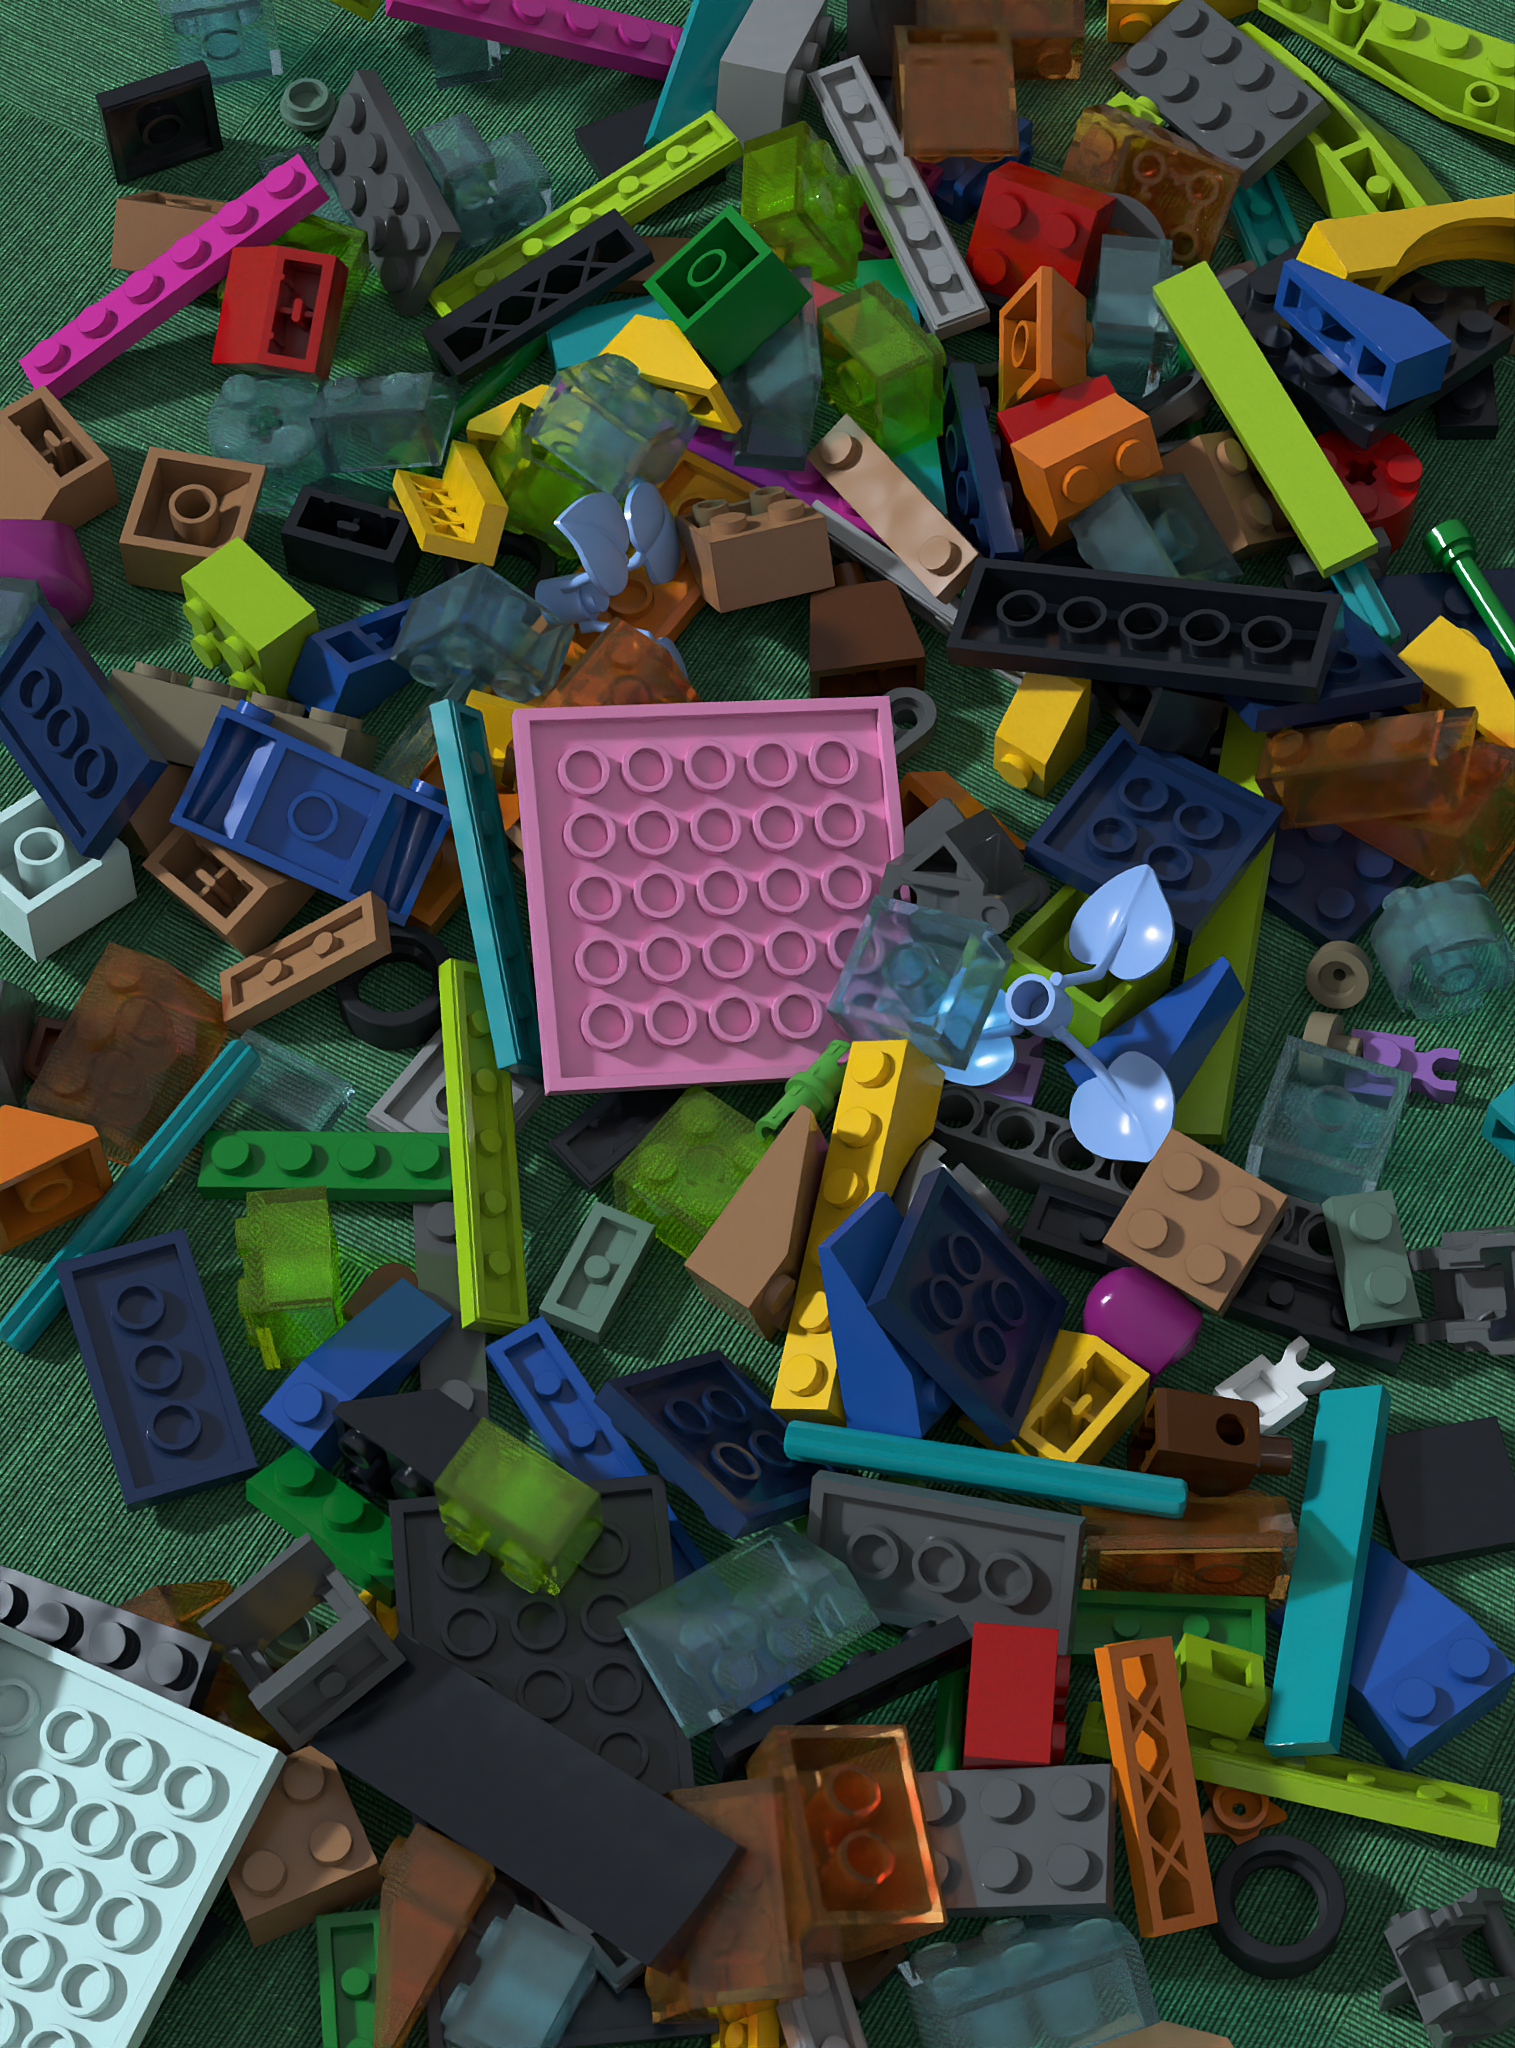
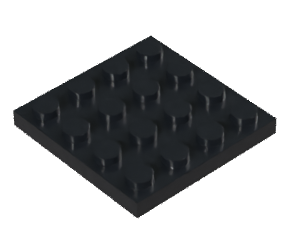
(1326, 391)

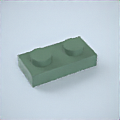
(1371, 1260)
(597, 1272)

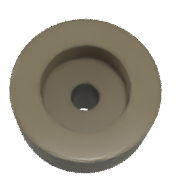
(1339, 974)
(1328, 1031)

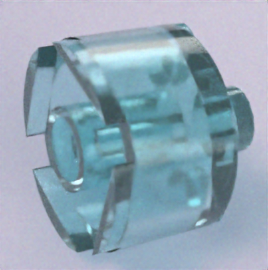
(268, 424)
(1442, 948)

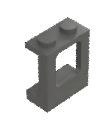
(327, 1672)

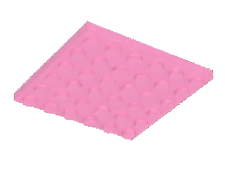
(699, 882)

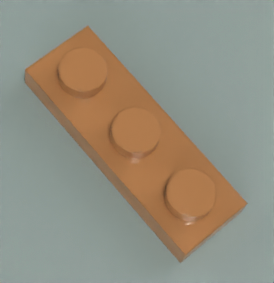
(305, 962)

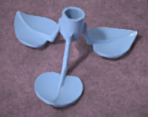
(601, 539)
(1132, 1102)

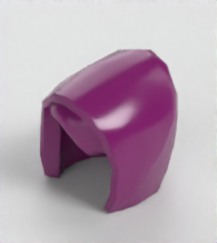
(52, 556)
(1142, 1319)

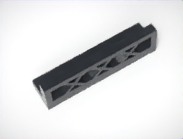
(536, 297)

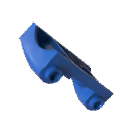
(312, 812)

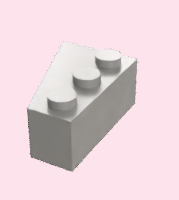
(767, 65)

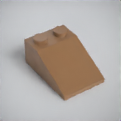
(759, 1241)

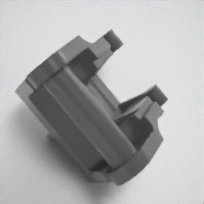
(964, 867)
(1470, 1289)
(1437, 1976)

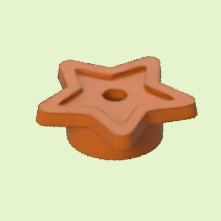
(1222, 1820)

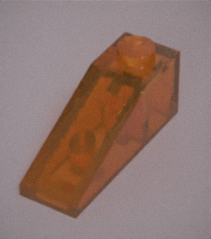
(424, 1913)

